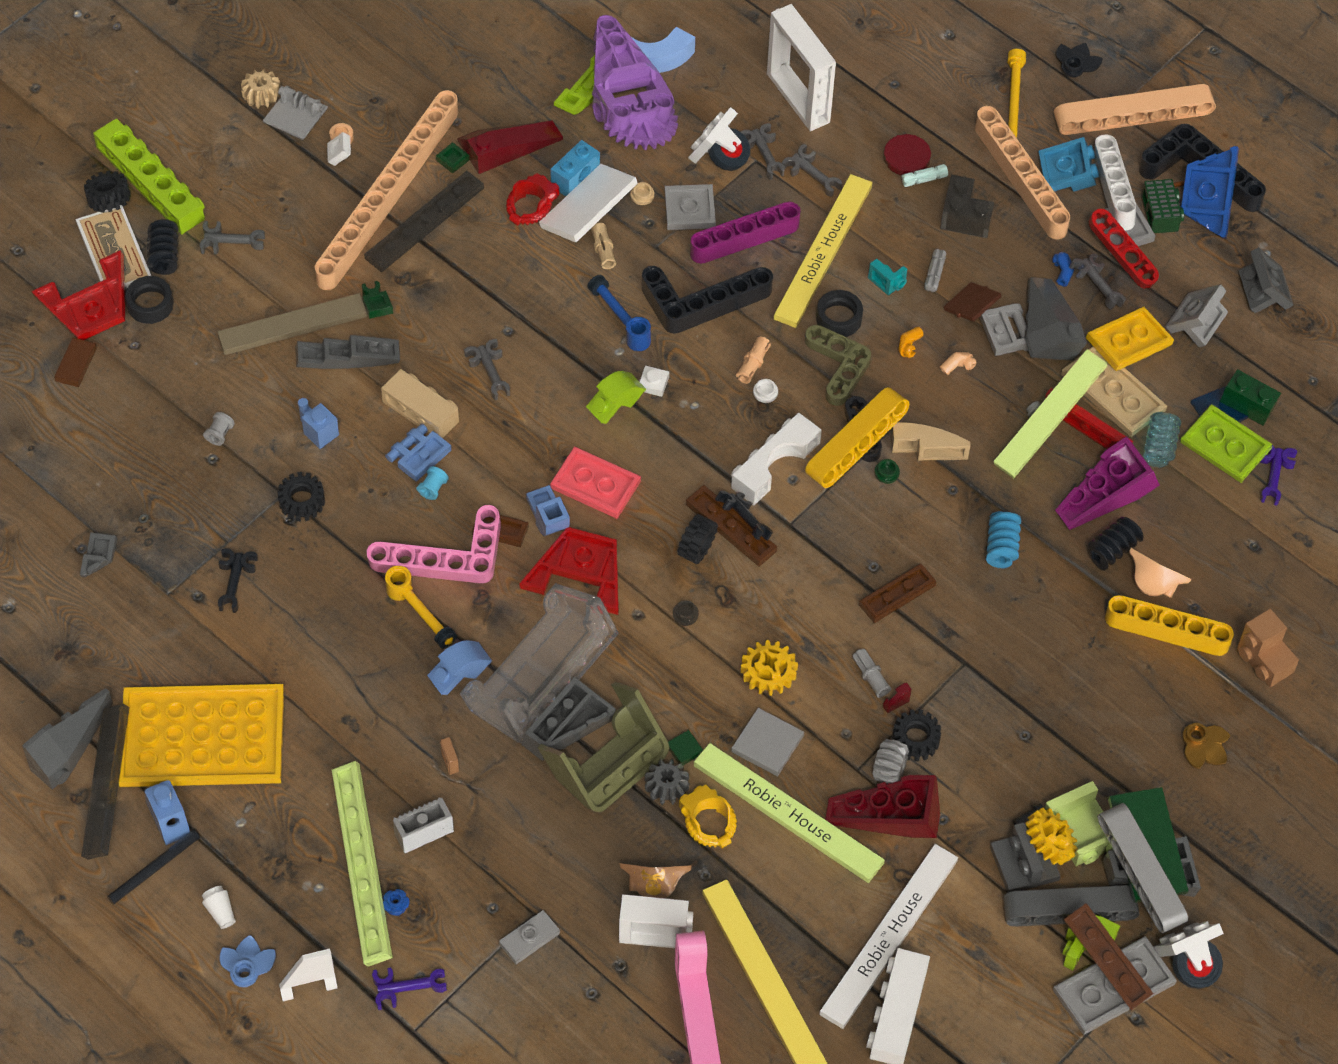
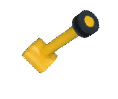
(444, 636)

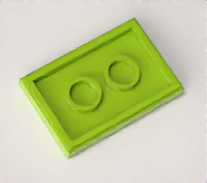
(1226, 443)

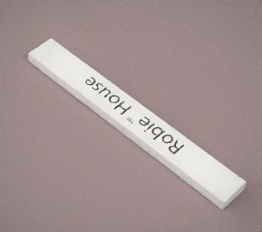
(888, 936)

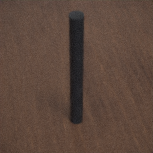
(153, 867)

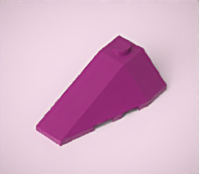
(1113, 483)

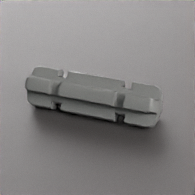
(935, 270)

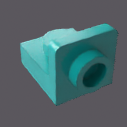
(885, 279)

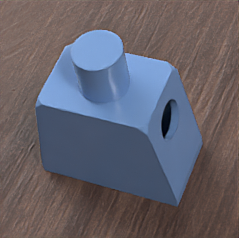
(164, 806)

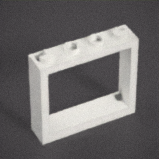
(810, 104)

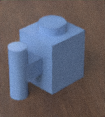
(318, 423)

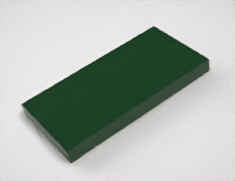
(1154, 821)

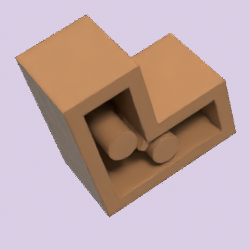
(1264, 649)

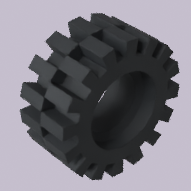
(107, 191)
(299, 484)
(697, 539)
(921, 722)

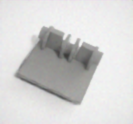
(295, 112)

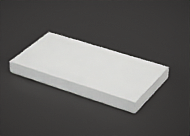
(588, 202)

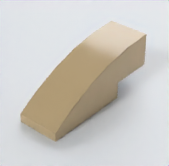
(928, 442)

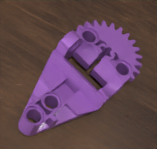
(623, 67)

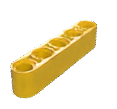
(857, 437)
(1182, 625)

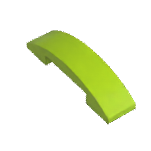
(580, 95)

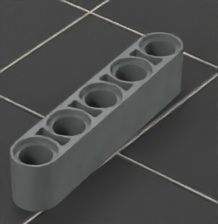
(1054, 905)

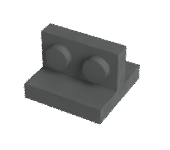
(1265, 282)
(1020, 863)

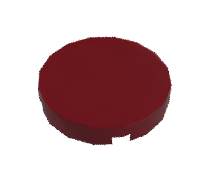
(907, 154)

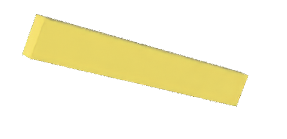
(762, 975)

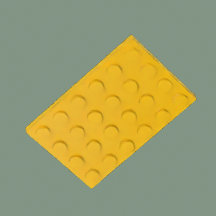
(203, 735)

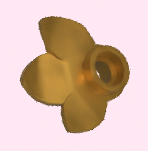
(1208, 747)

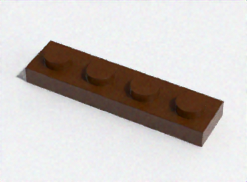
(731, 526)
(1108, 956)

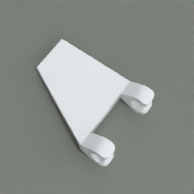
(308, 969)

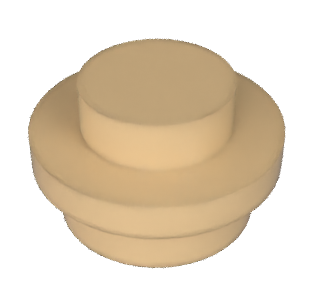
(642, 194)

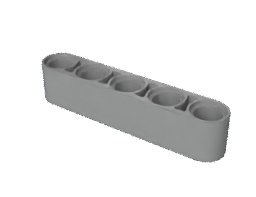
(1142, 868)

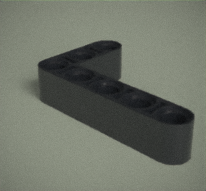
(1191, 145)
(706, 303)

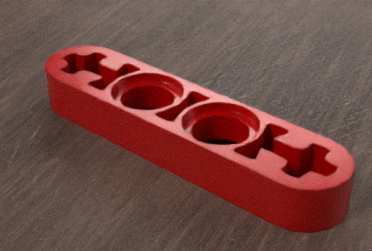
(1126, 246)

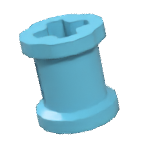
(432, 483)

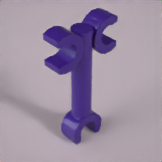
(1277, 457)
(388, 988)

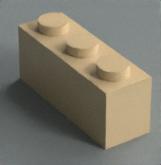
(420, 403)

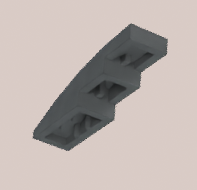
(346, 354)

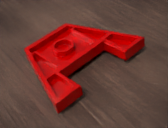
(93, 307)
(581, 558)

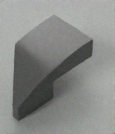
(99, 553)

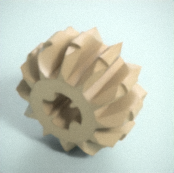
(260, 88)

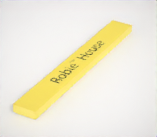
(823, 251)

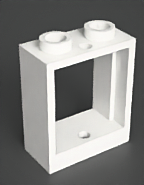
(653, 920)

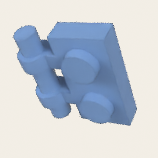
(424, 455)

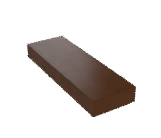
(897, 593)

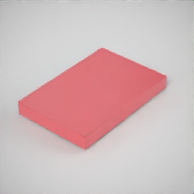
(595, 482)

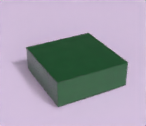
(452, 157)
(685, 748)

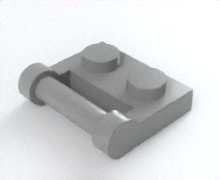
(1000, 331)

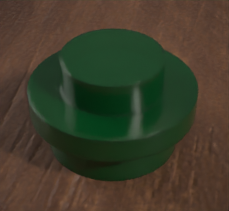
(887, 471)

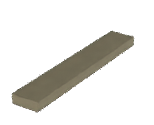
(292, 324)

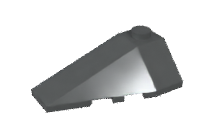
(1052, 325)
(58, 748)

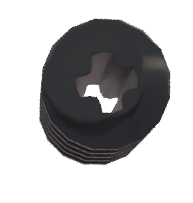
(162, 247)
(1114, 542)

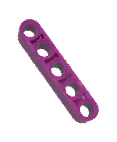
(745, 232)

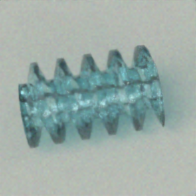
(1161, 439)

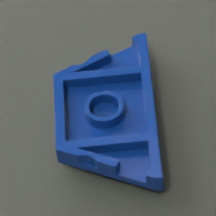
(1210, 190)

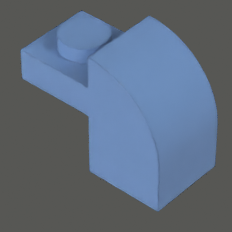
(548, 511)
(458, 661)

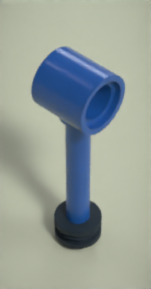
(637, 328)

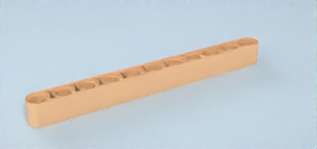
(386, 190)

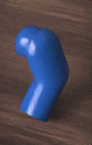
(1063, 260)

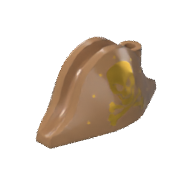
(652, 881)

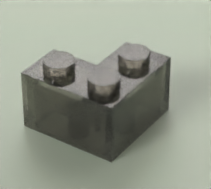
(963, 212)

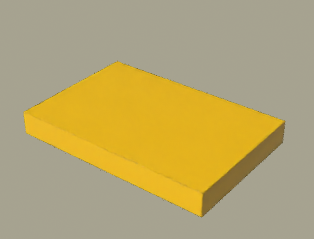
(1129, 338)

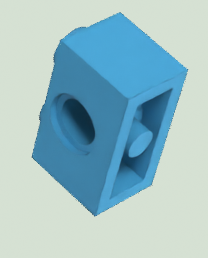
(575, 167)

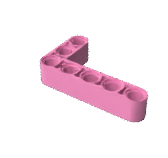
(446, 557)
(695, 997)

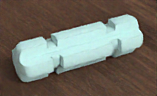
(924, 175)

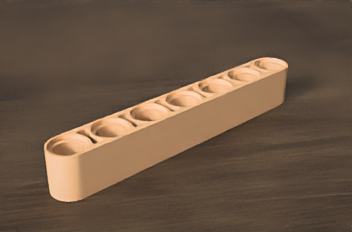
(1134, 109)
(1022, 172)

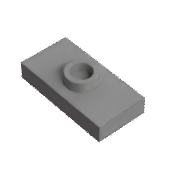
(529, 937)

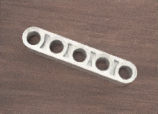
(1115, 181)

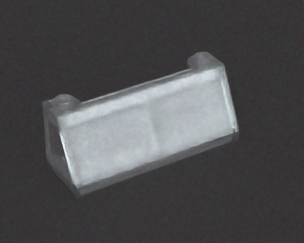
(544, 662)

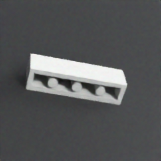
(899, 1006)

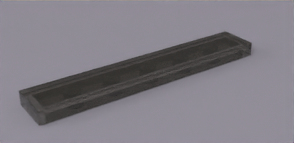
(424, 221)
(105, 782)

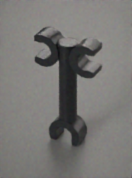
(742, 508)
(235, 563)

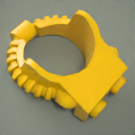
(702, 799)

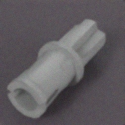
(871, 673)

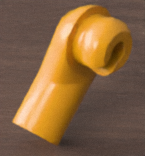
(906, 341)

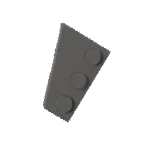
(568, 718)
(1117, 876)

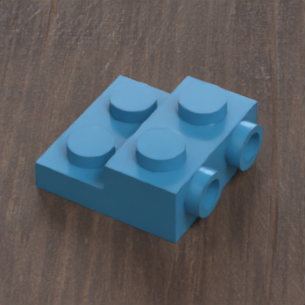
(1069, 165)

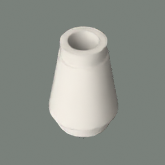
(219, 906)

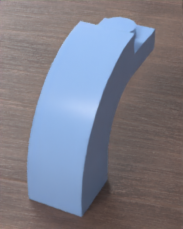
(670, 51)

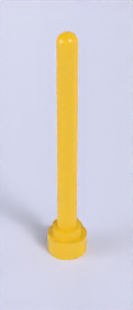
(1016, 61)

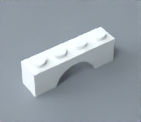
(795, 438)

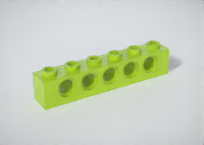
(149, 175)

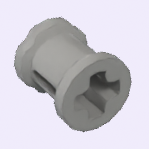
(218, 428)

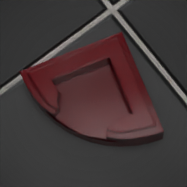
(899, 699)

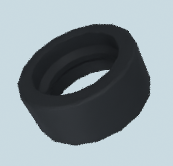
(149, 284)
(840, 298)

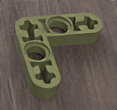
(845, 357)

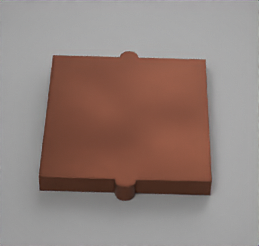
(972, 301)

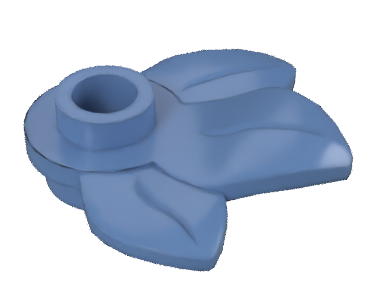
(247, 959)

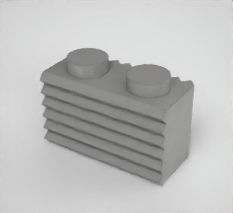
(423, 825)

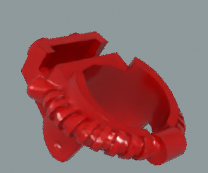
(533, 185)

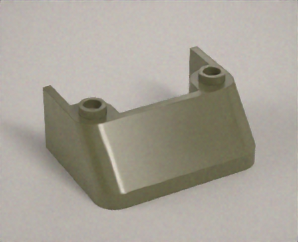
(618, 762)

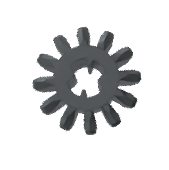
(666, 772)

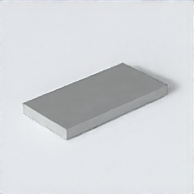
(1093, 999)

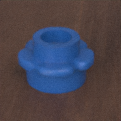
(395, 908)

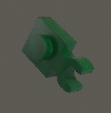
(376, 302)

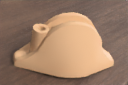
(1154, 578)

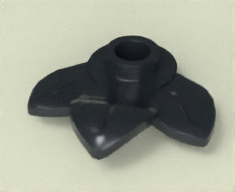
(1077, 60)

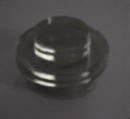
(685, 613)

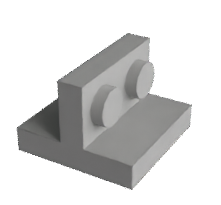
(1199, 314)

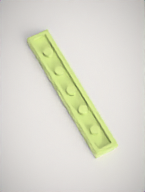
(1050, 413)

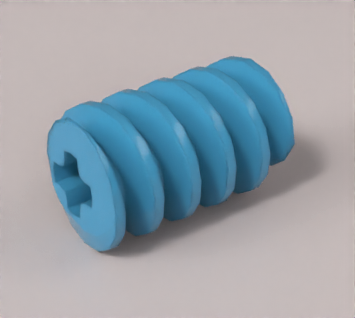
(1003, 539)

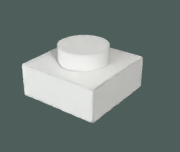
(338, 148)
(654, 380)

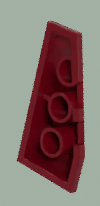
(500, 145)
(896, 808)

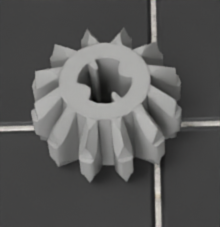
(890, 761)

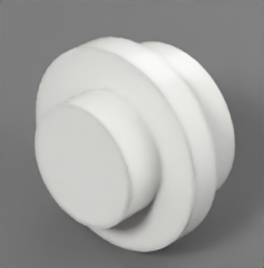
(765, 391)

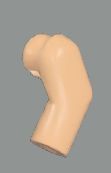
(959, 359)

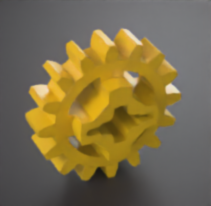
(770, 664)
(1051, 836)

